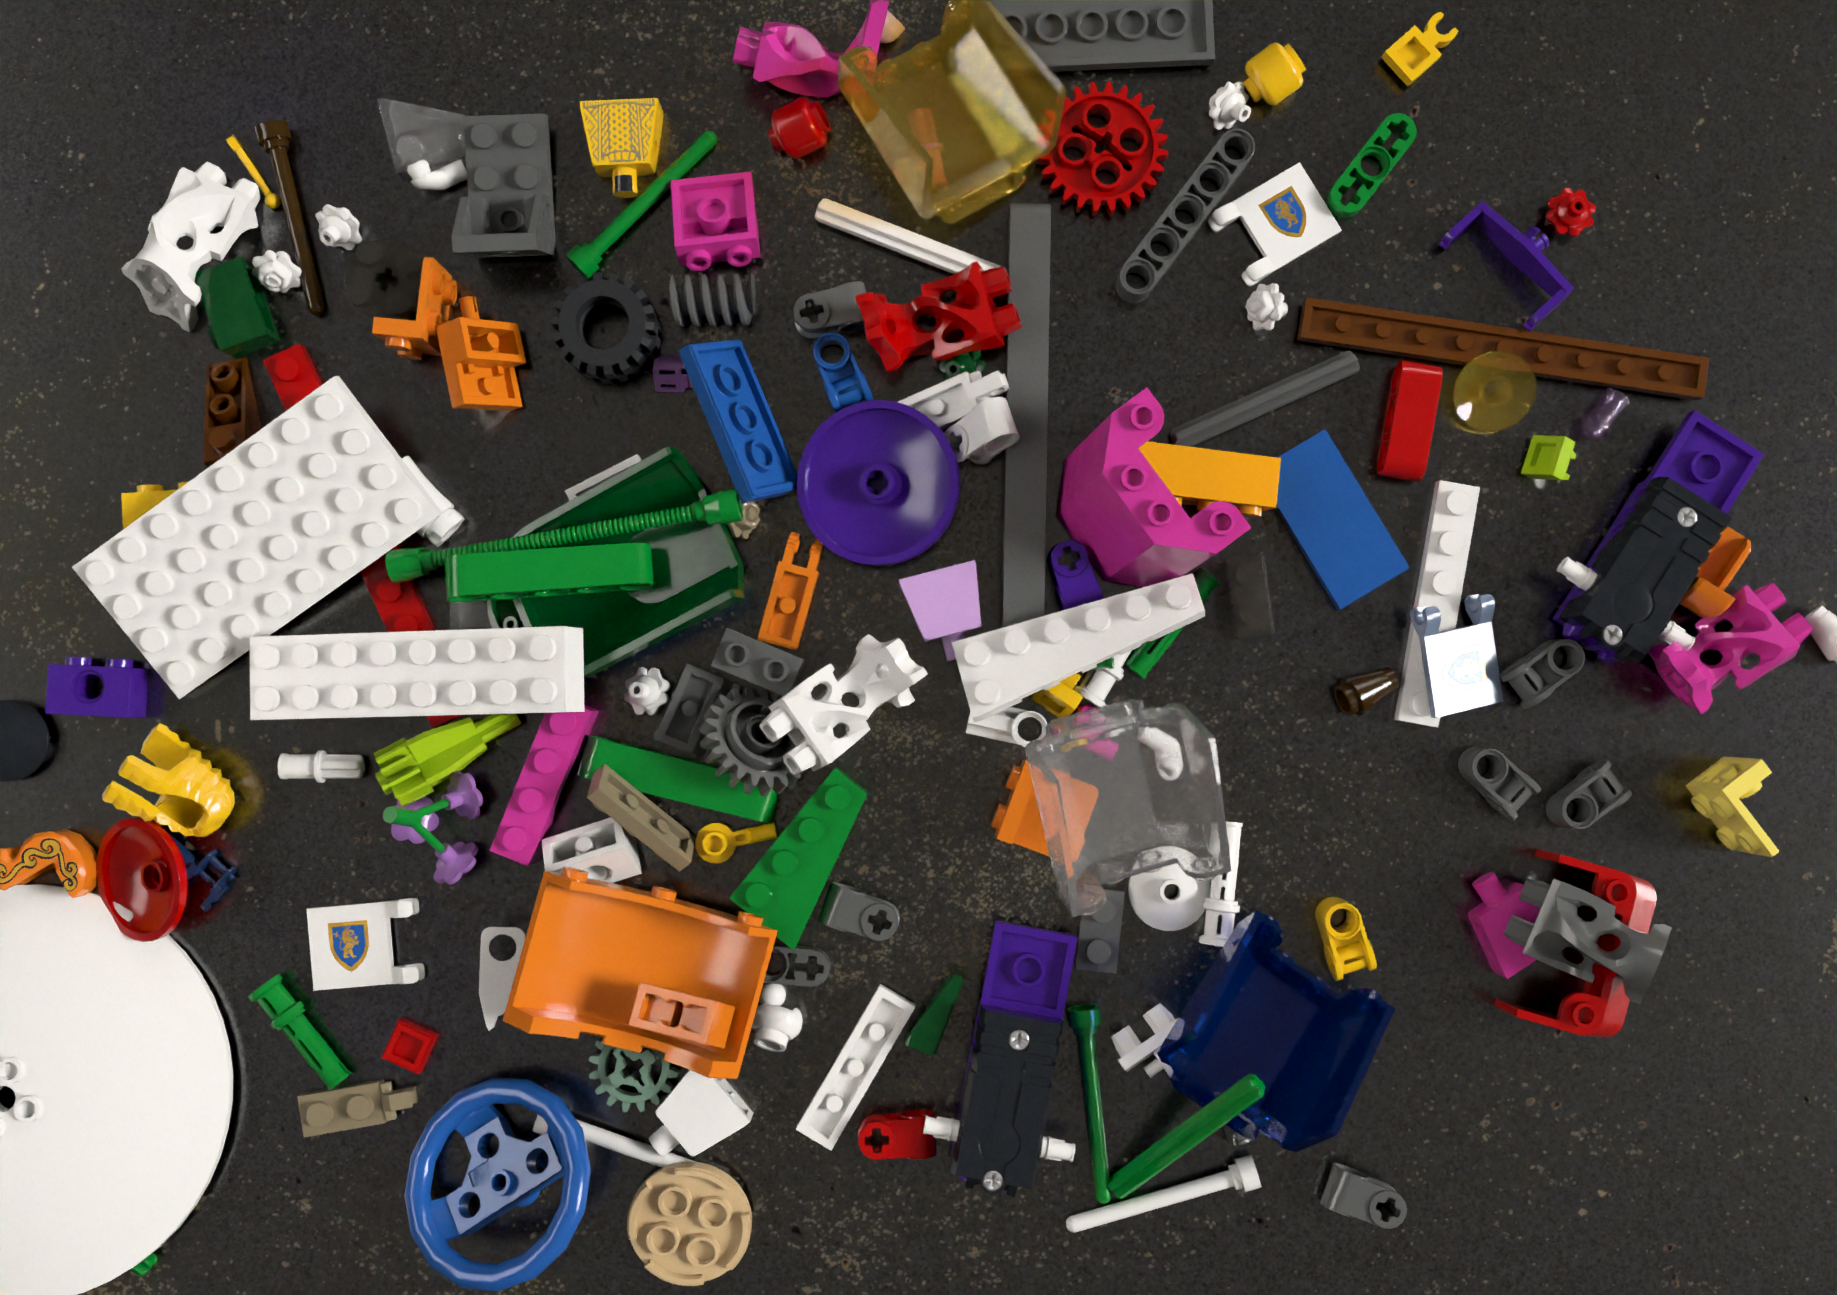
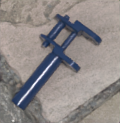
(197, 867)

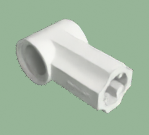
(1004, 726)

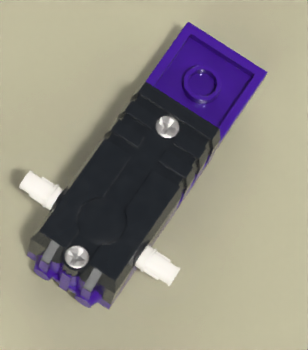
(1657, 545)
(1011, 1062)

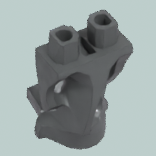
(1561, 927)

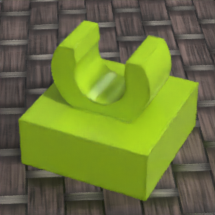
(1548, 457)

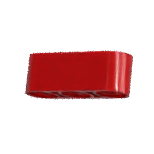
(1409, 420)

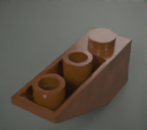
(229, 408)

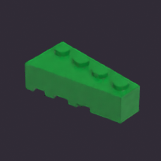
(798, 864)

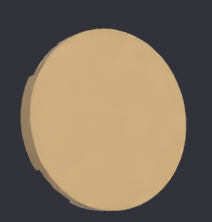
(689, 1223)

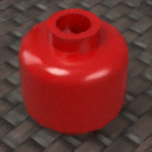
(799, 128)

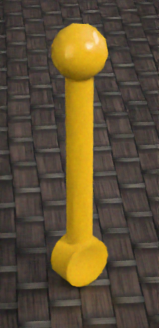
(271, 200)

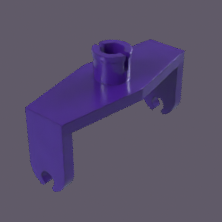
(1521, 251)

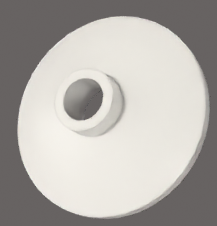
(1166, 914)

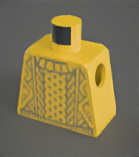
(623, 140)

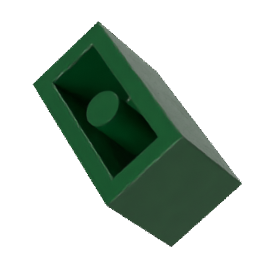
(236, 308)

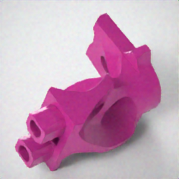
(795, 58)
(1752, 632)

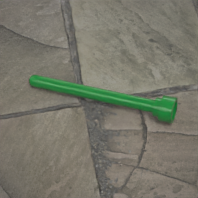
(588, 256)
(1085, 1022)

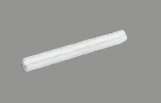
(896, 238)

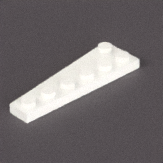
(1040, 652)

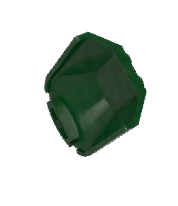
(692, 563)

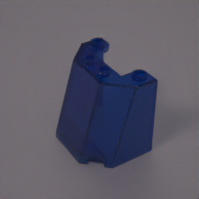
(1286, 1027)

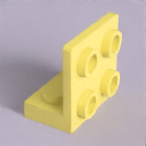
(1718, 794)

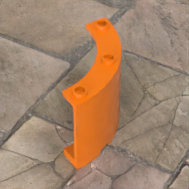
(602, 939)

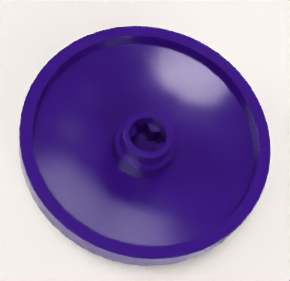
(878, 483)

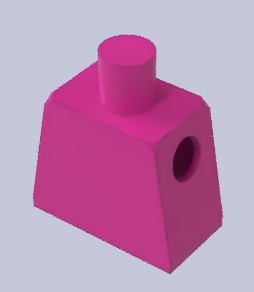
(1491, 919)

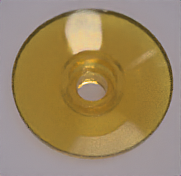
(1505, 405)

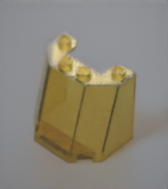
(957, 110)

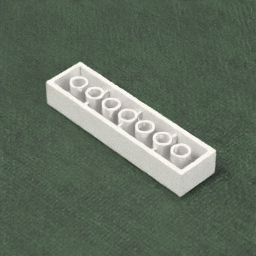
(417, 673)

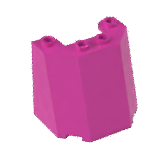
(1125, 510)

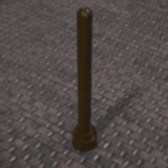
(275, 139)

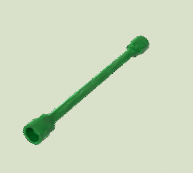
(719, 508)

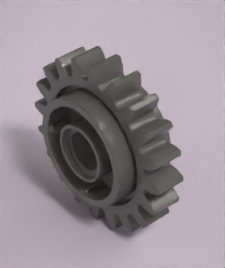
(741, 745)

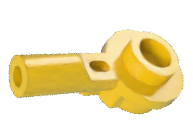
(718, 842)

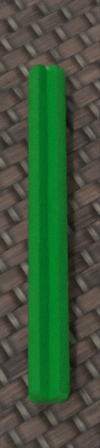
(1187, 1135)

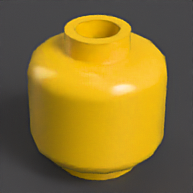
(1274, 74)

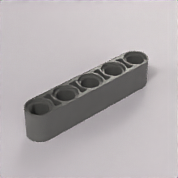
(1190, 198)

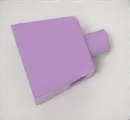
(944, 603)

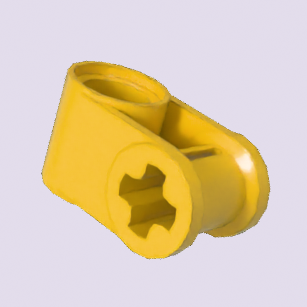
(1347, 945)

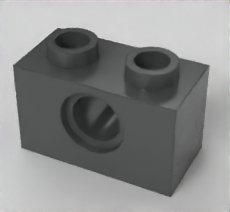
(758, 662)

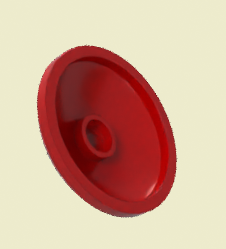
(144, 873)

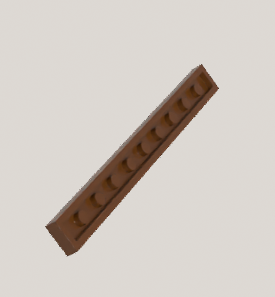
(1462, 341)

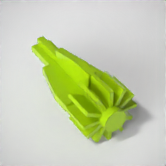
(429, 758)

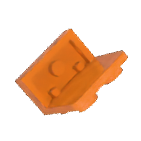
(420, 337)
(1020, 817)

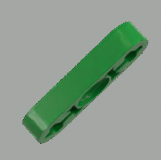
(1370, 149)

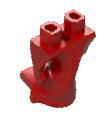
(960, 326)

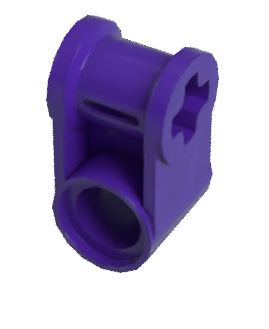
(1073, 586)

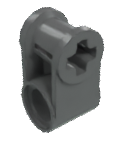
(835, 311)
(1537, 676)
(1503, 785)
(1594, 793)
(850, 912)
(1357, 1195)

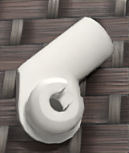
(438, 179)

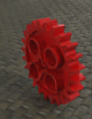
(1124, 121)

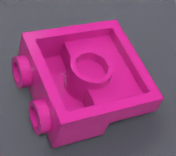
(715, 220)

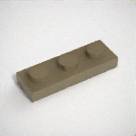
(641, 817)

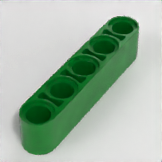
(548, 572)
(676, 779)

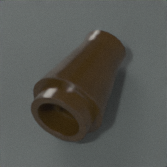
(1363, 691)

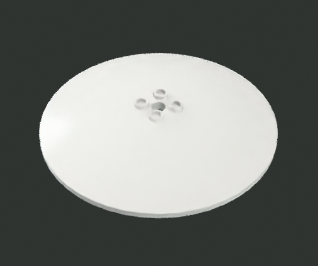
(114, 1090)

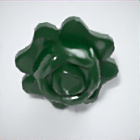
(964, 362)

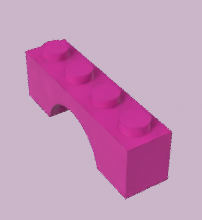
(540, 783)

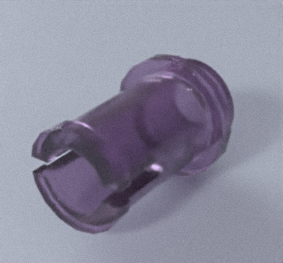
(1598, 422)

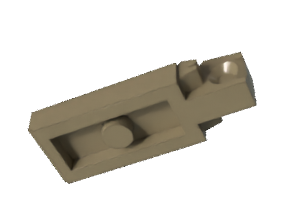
(352, 1106)

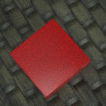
(410, 1046)

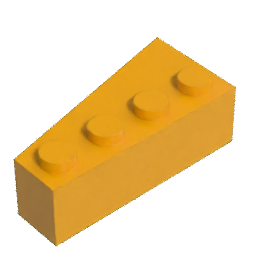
(1211, 476)

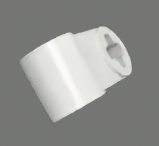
(983, 431)

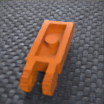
(790, 596)

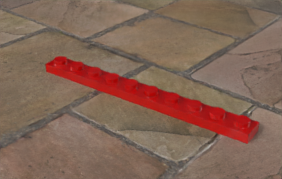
(396, 602)

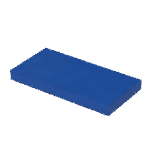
(740, 419)
(1334, 522)

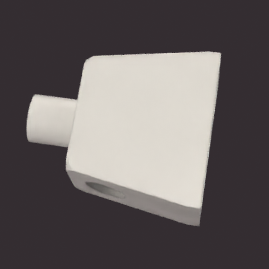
(699, 1114)

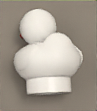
(774, 1023)

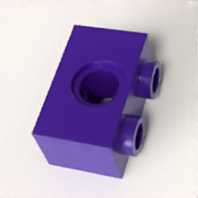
(72, 688)

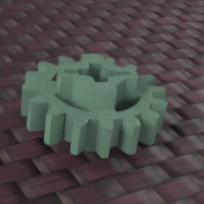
(644, 1083)

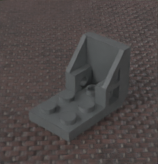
(508, 188)

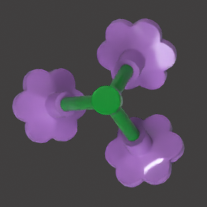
(418, 819)

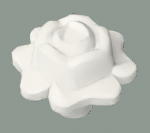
(1229, 105)
(338, 227)
(276, 271)
(1266, 306)
(647, 691)

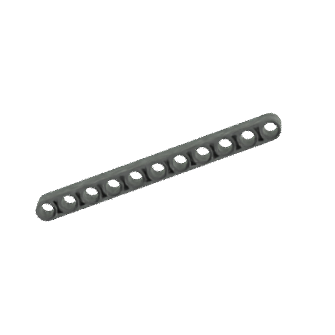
(1028, 401)

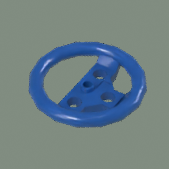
(499, 1181)

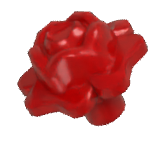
(1570, 212)

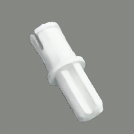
(320, 766)

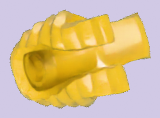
(191, 792)

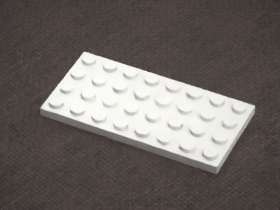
(258, 537)

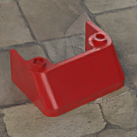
(1602, 1004)

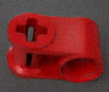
(901, 1135)

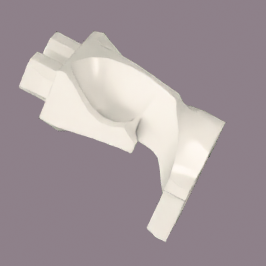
(192, 210)
(876, 676)

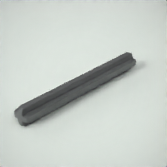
(1265, 400)

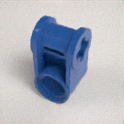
(841, 375)

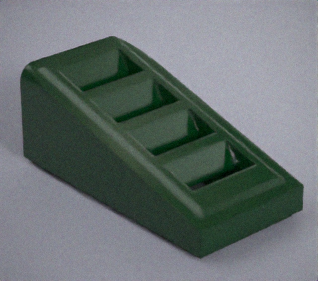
(931, 1023)

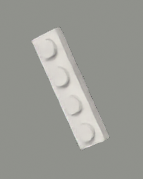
(855, 1067)

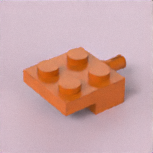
(481, 360)

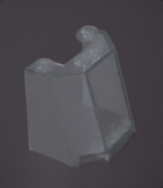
(1128, 796)

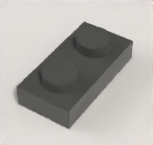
(1100, 935)

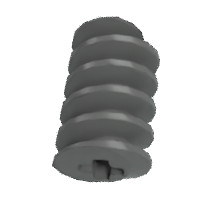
(712, 300)

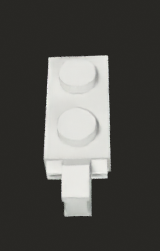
(957, 396)

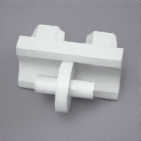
(1134, 1052)

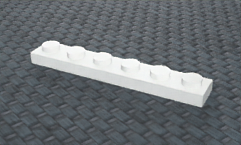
(1438, 586)

